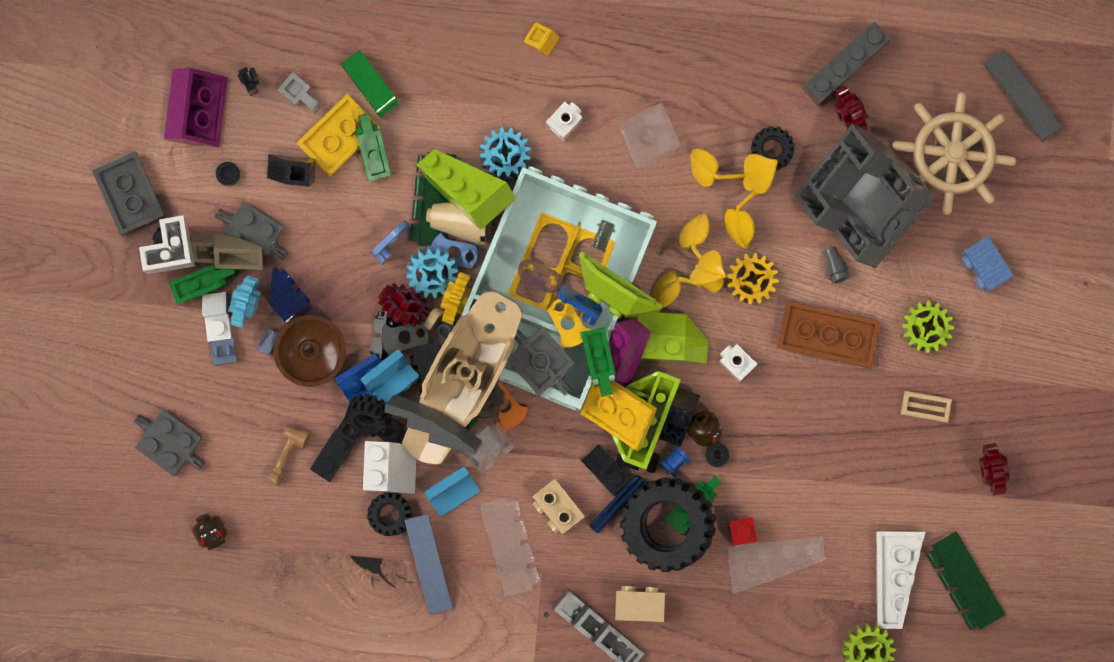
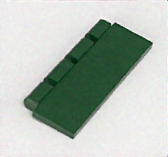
(423, 232)
(965, 576)

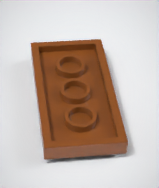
(828, 334)

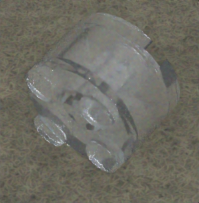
(494, 442)

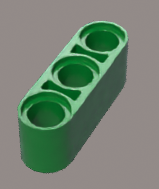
(370, 83)

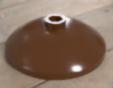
(311, 368)

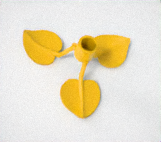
(757, 178)
(708, 271)

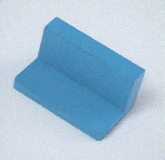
(390, 377)
(452, 491)

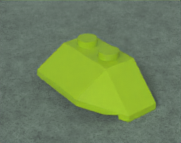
(615, 291)
(673, 339)
(658, 391)

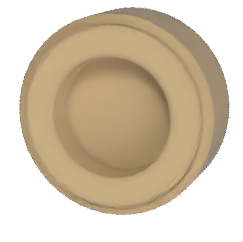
(433, 319)

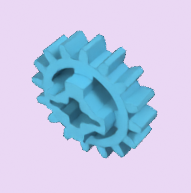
(513, 151)
(431, 279)
(244, 301)

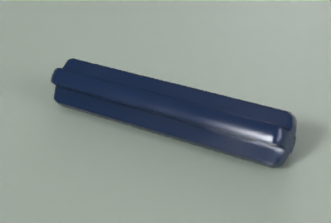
(616, 504)

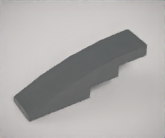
(1023, 96)
(441, 429)
(596, 629)

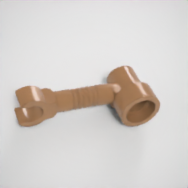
(294, 437)

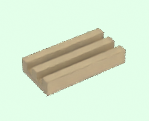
(905, 403)

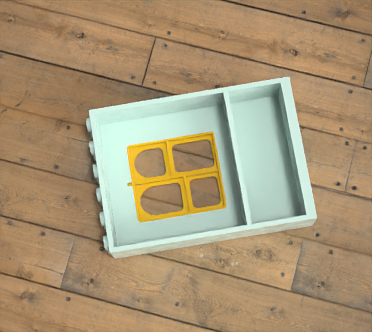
(548, 202)

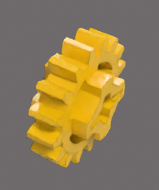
(749, 268)
(455, 298)

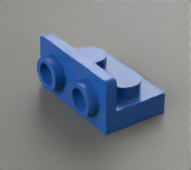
(350, 380)

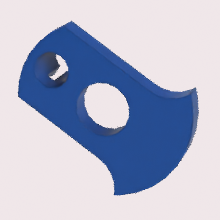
(579, 301)

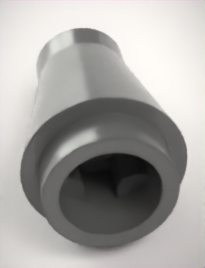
(836, 267)

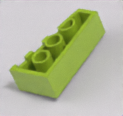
(466, 187)

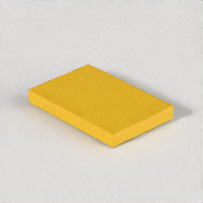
(333, 137)
(620, 413)

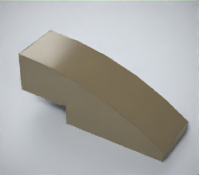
(226, 251)

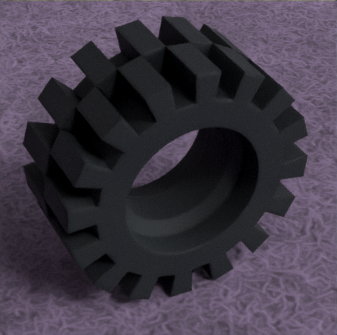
(774, 134)
(367, 415)
(376, 507)

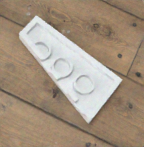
(895, 571)

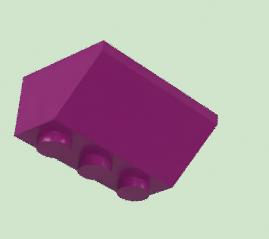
(195, 107)

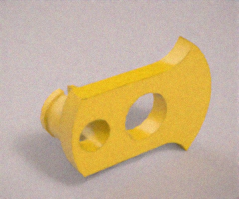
(570, 337)

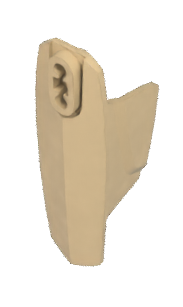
(466, 369)

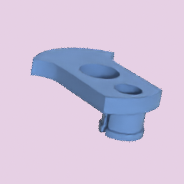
(382, 248)
(465, 248)

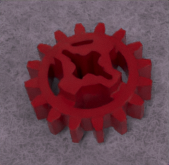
(850, 108)
(403, 305)
(994, 469)

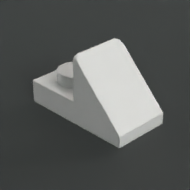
(216, 316)

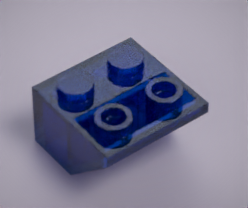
(284, 298)

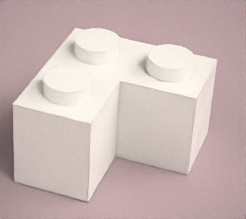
(173, 252)

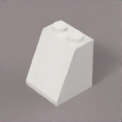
(388, 468)

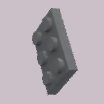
(128, 193)

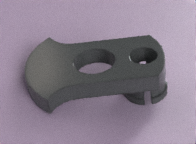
(390, 340)

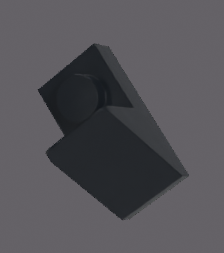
(605, 470)

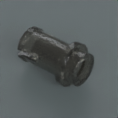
(603, 235)

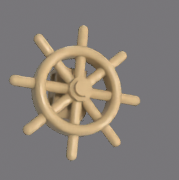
(952, 151)

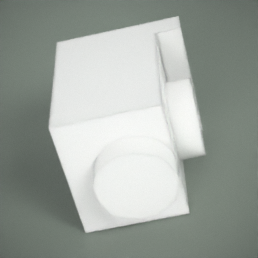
(561, 128)
(736, 371)

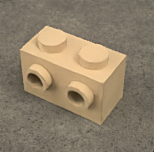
(558, 507)
(640, 605)

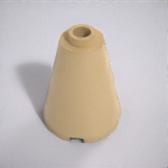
(450, 220)

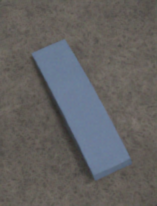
(428, 564)

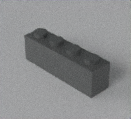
(846, 63)

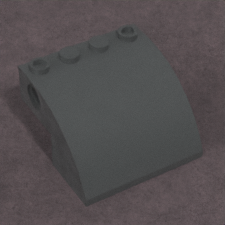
(864, 195)

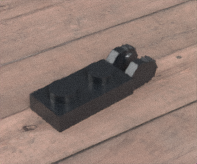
(334, 453)

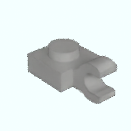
(297, 91)

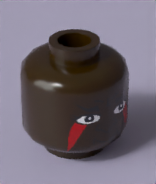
(705, 428)
(209, 531)

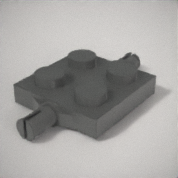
(254, 227)
(541, 362)
(169, 442)

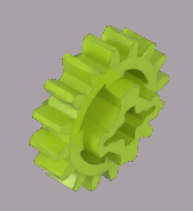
(916, 322)
(875, 641)

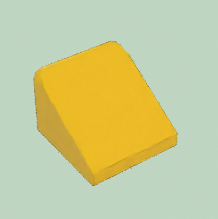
(541, 39)

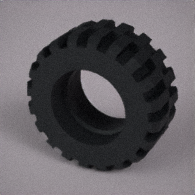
(637, 535)

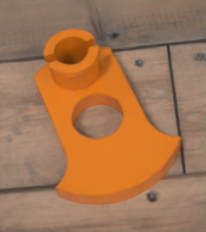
(515, 414)

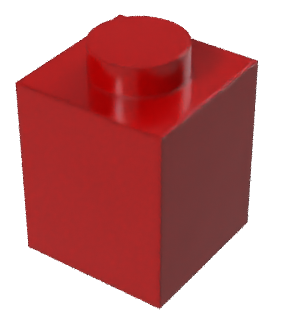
(742, 531)

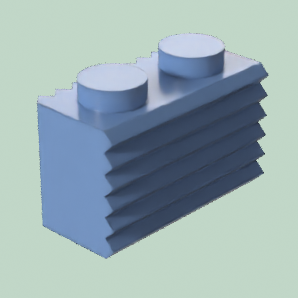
(986, 265)

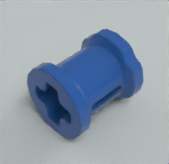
(674, 461)

